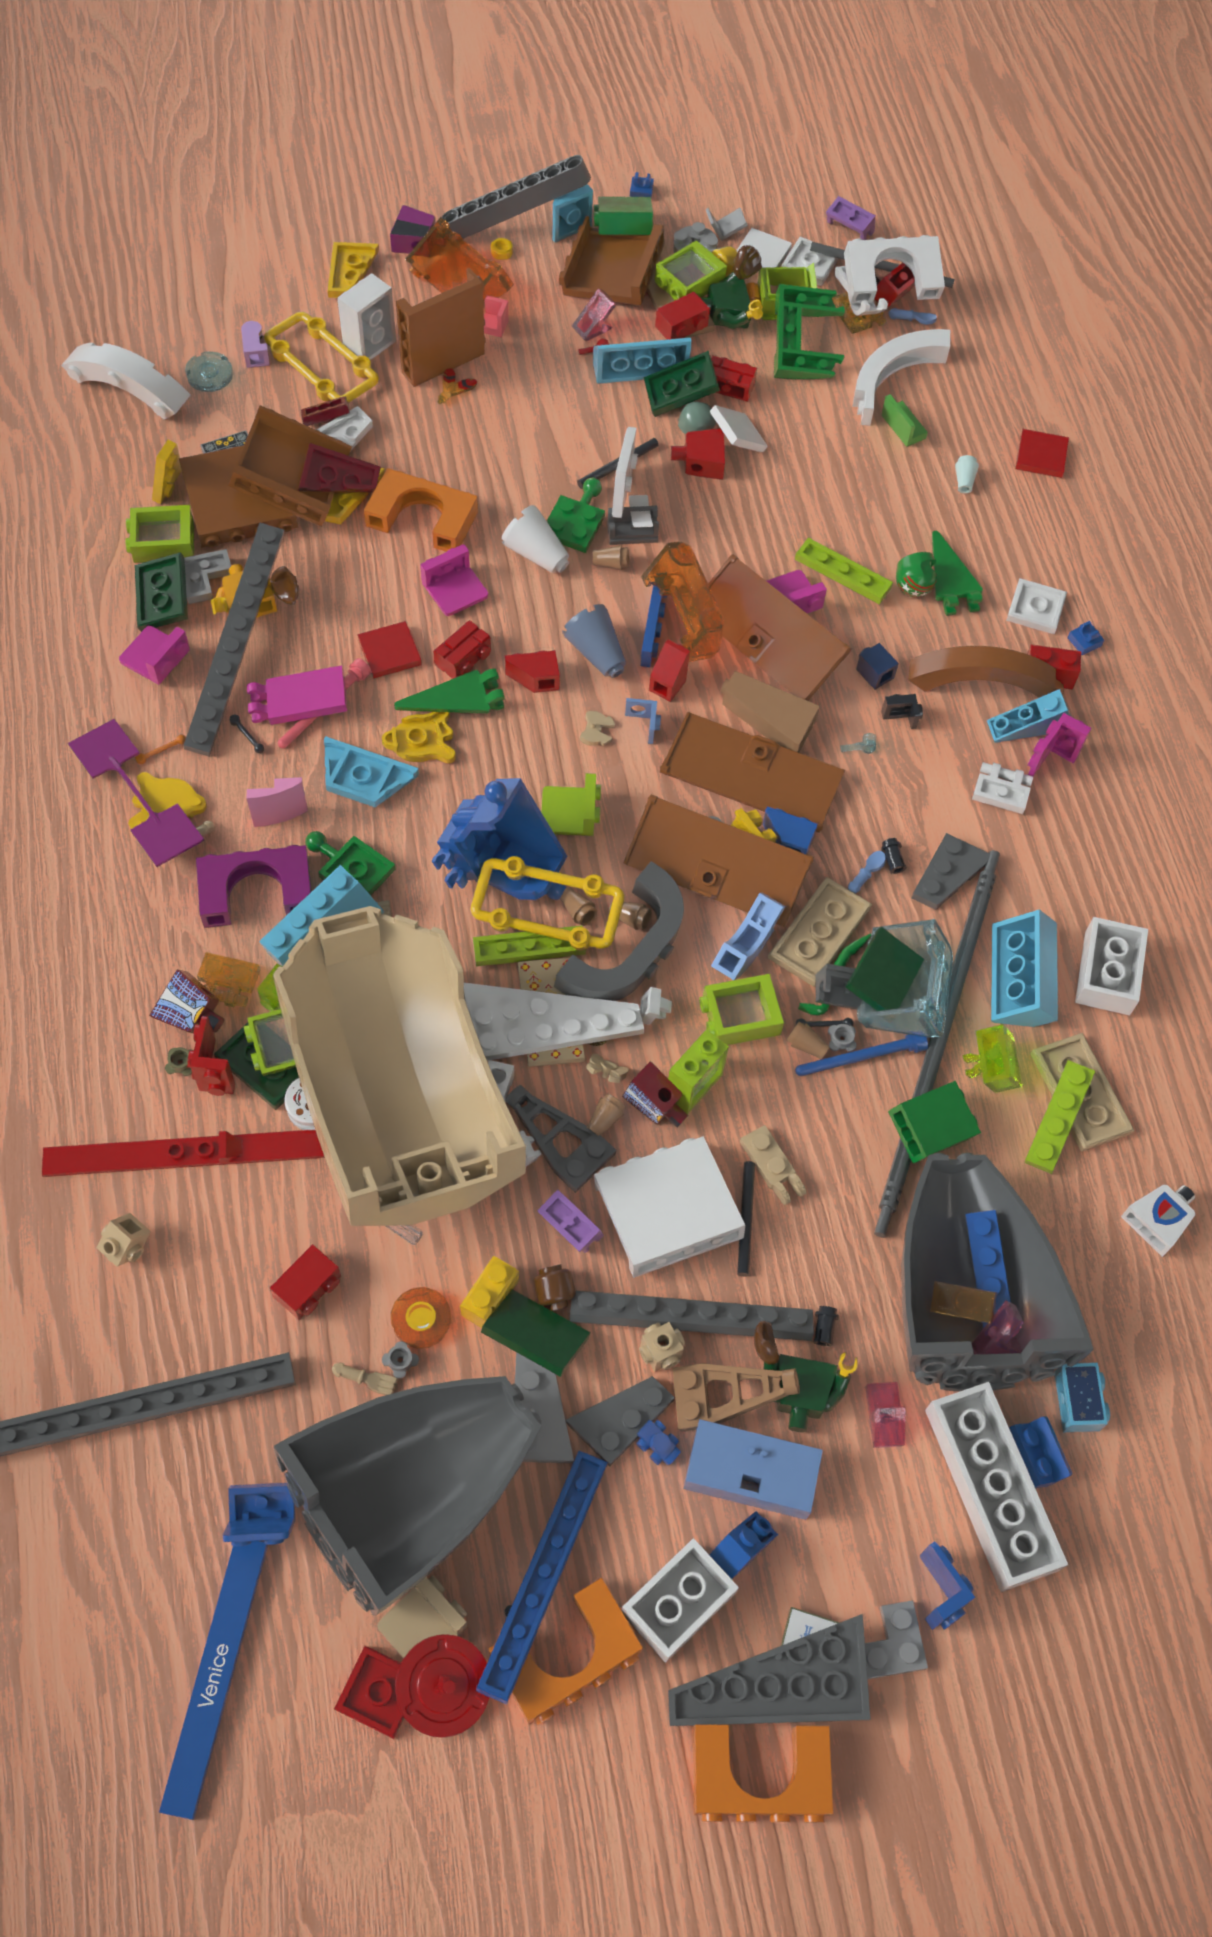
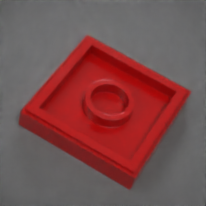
(1042, 453)
(389, 649)
(371, 1693)

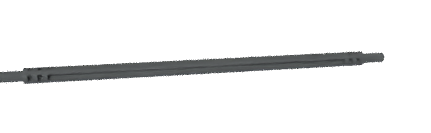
(937, 1044)

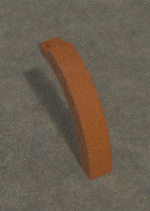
(983, 663)

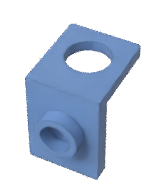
(649, 712)

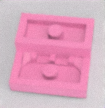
(277, 804)

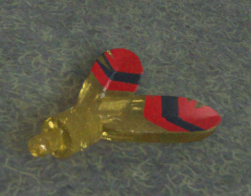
(451, 388)

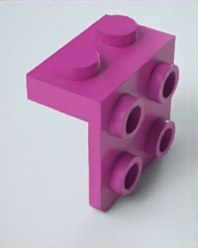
(452, 581)
(799, 590)
(155, 653)
(1063, 738)

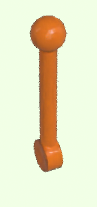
(141, 758)

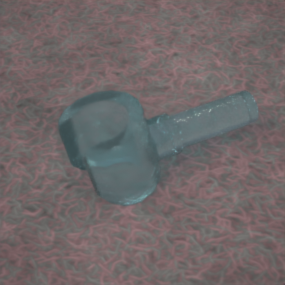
(867, 745)

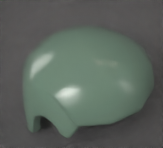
(696, 417)

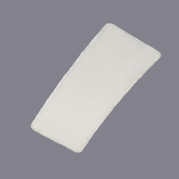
(640, 518)

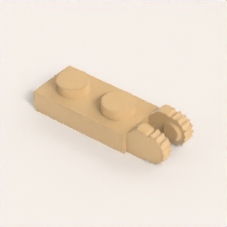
(772, 1163)

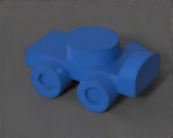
(662, 1444)

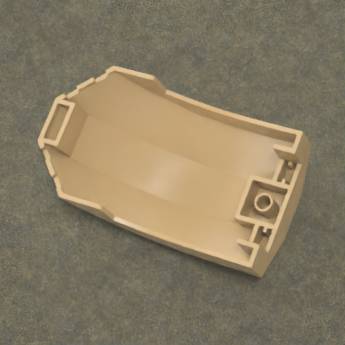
(395, 1070)

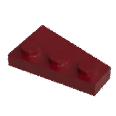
(336, 472)

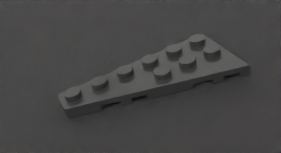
(797, 1682)

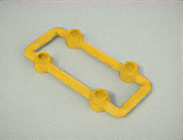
(317, 329)
(578, 937)

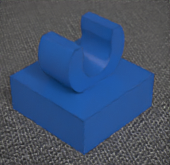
(641, 186)
(1086, 638)

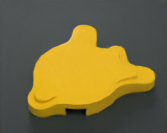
(421, 738)
(163, 794)

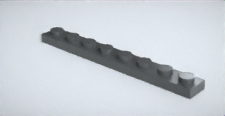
(690, 1315)

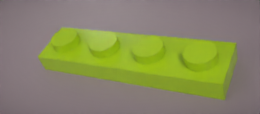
(843, 570)
(520, 948)
(1059, 1117)

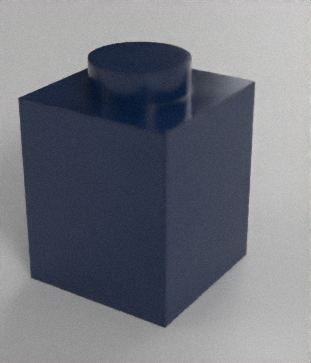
(877, 665)

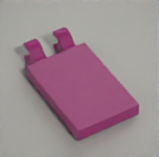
(298, 696)

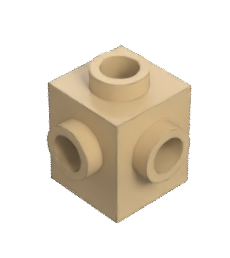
(123, 1239)
(661, 1356)

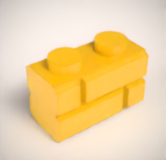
(489, 1291)

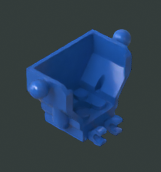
(499, 827)

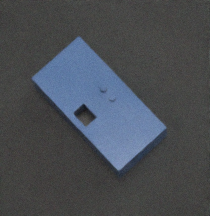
(753, 1469)

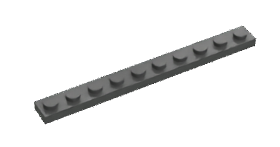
(234, 640)
(145, 1403)

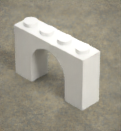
(918, 253)

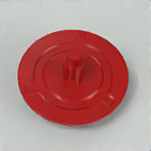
(439, 1686)

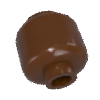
(554, 1287)

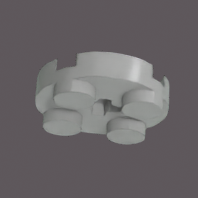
(692, 233)

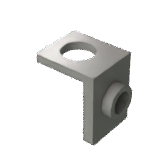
(729, 224)

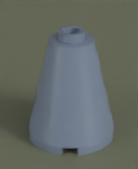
(596, 640)

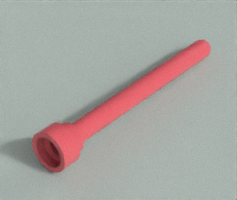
(358, 671)

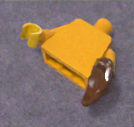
(281, 584)

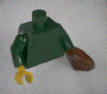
(729, 297)
(819, 1382)

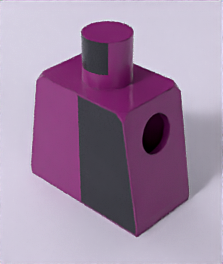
(409, 229)

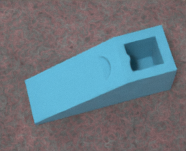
(1028, 719)

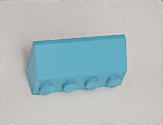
(637, 359)
(335, 895)
(1024, 970)

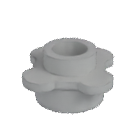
(847, 1032)
(409, 1359)

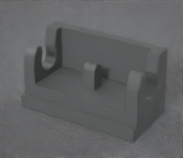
(622, 530)
(832, 989)

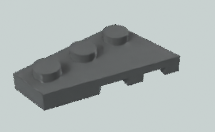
(949, 869)
(614, 1423)

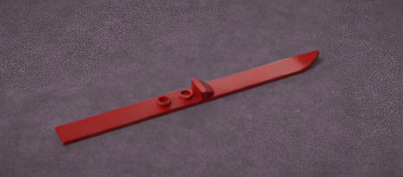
(181, 1152)

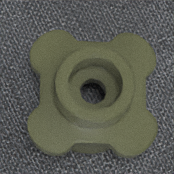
(174, 1056)

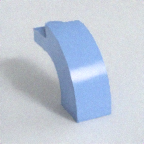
(750, 938)

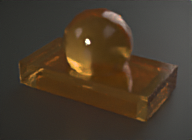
(963, 1302)

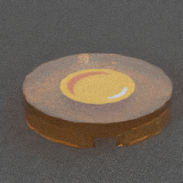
(420, 1317)

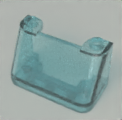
(927, 999)

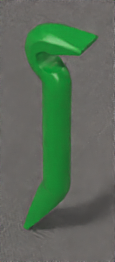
(842, 960)

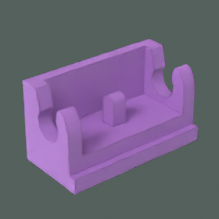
(852, 217)
(570, 1222)

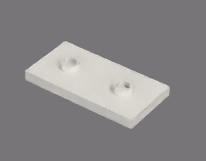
(623, 478)

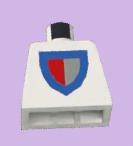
(1161, 1216)

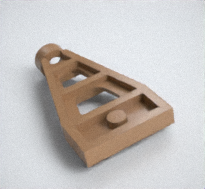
(692, 1391)

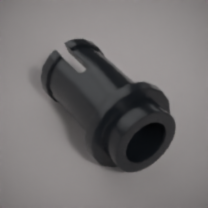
(893, 854)
(825, 1325)

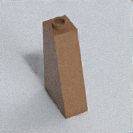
(770, 710)

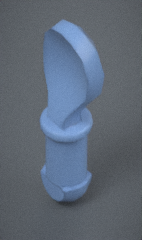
(923, 318)
(874, 863)

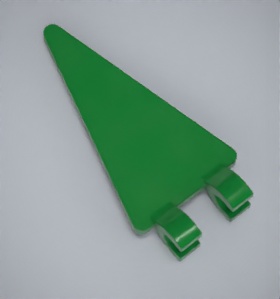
(953, 578)
(458, 695)

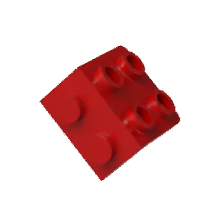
(210, 1073)

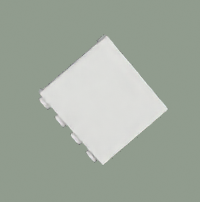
(669, 1205)

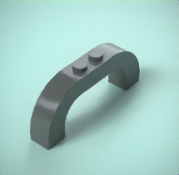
(664, 897)

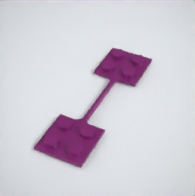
(163, 833)

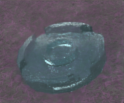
(209, 371)

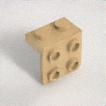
(422, 1615)

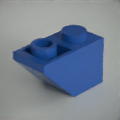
(790, 830)
(743, 1544)

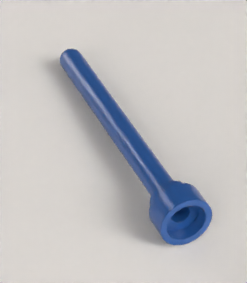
(911, 1042)

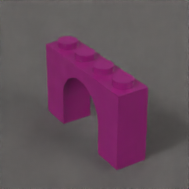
(221, 873)

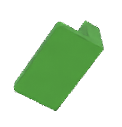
(903, 421)

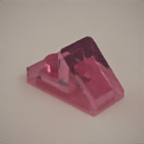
(593, 318)
(998, 1336)
(885, 1415)

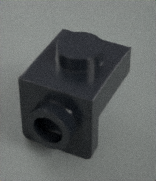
(902, 707)

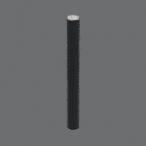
(612, 466)
(746, 1214)

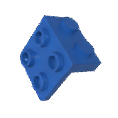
(259, 1514)
(955, 1586)

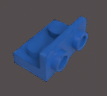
(1041, 1452)

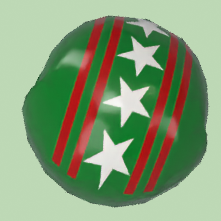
(915, 574)

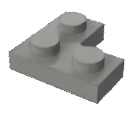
(201, 569)
(903, 1645)

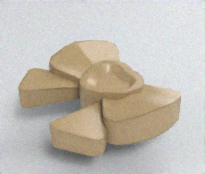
(592, 734)
(615, 1072)

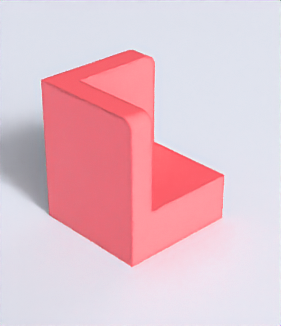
(496, 316)

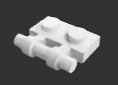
(1000, 792)

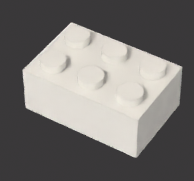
(367, 317)
(1111, 966)
(679, 1600)

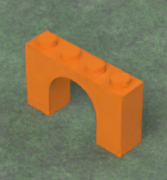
(402, 490)
(614, 1647)
(719, 1794)

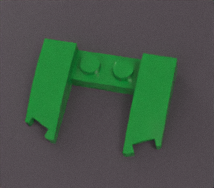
(790, 307)

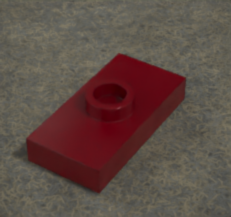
(325, 411)

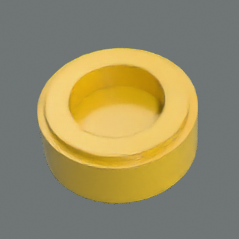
(501, 248)

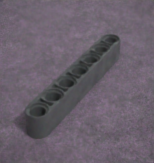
(518, 196)

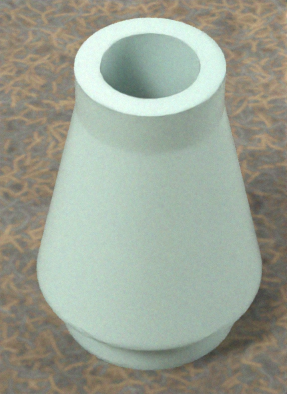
(966, 473)

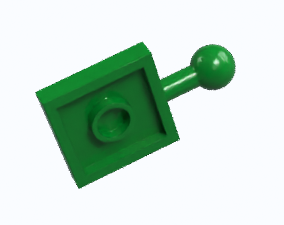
(575, 520)
(355, 857)

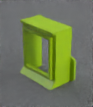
(782, 275)

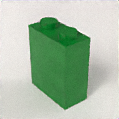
(623, 215)
(934, 1121)

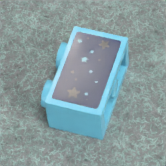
(1081, 1398)

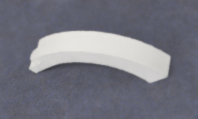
(898, 353)

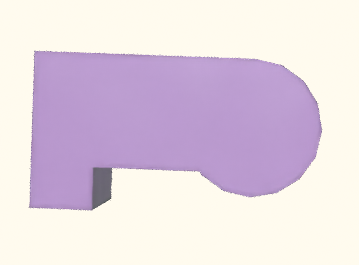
(253, 345)

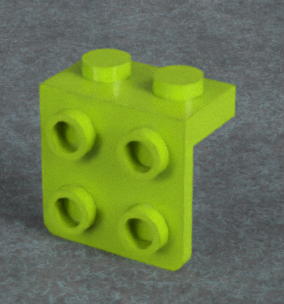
(572, 808)

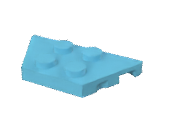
(363, 774)

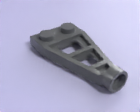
(584, 1161)

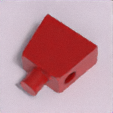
(702, 453)

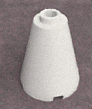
(536, 541)

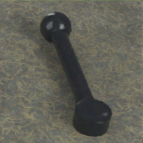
(235, 721)
(848, 1021)

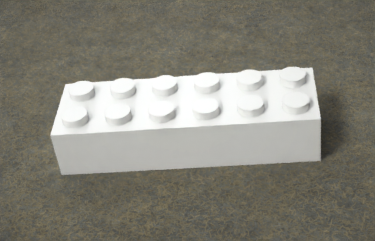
(995, 1487)

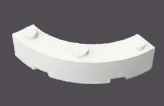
(128, 372)

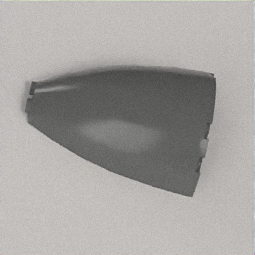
(940, 1251)
(406, 1479)

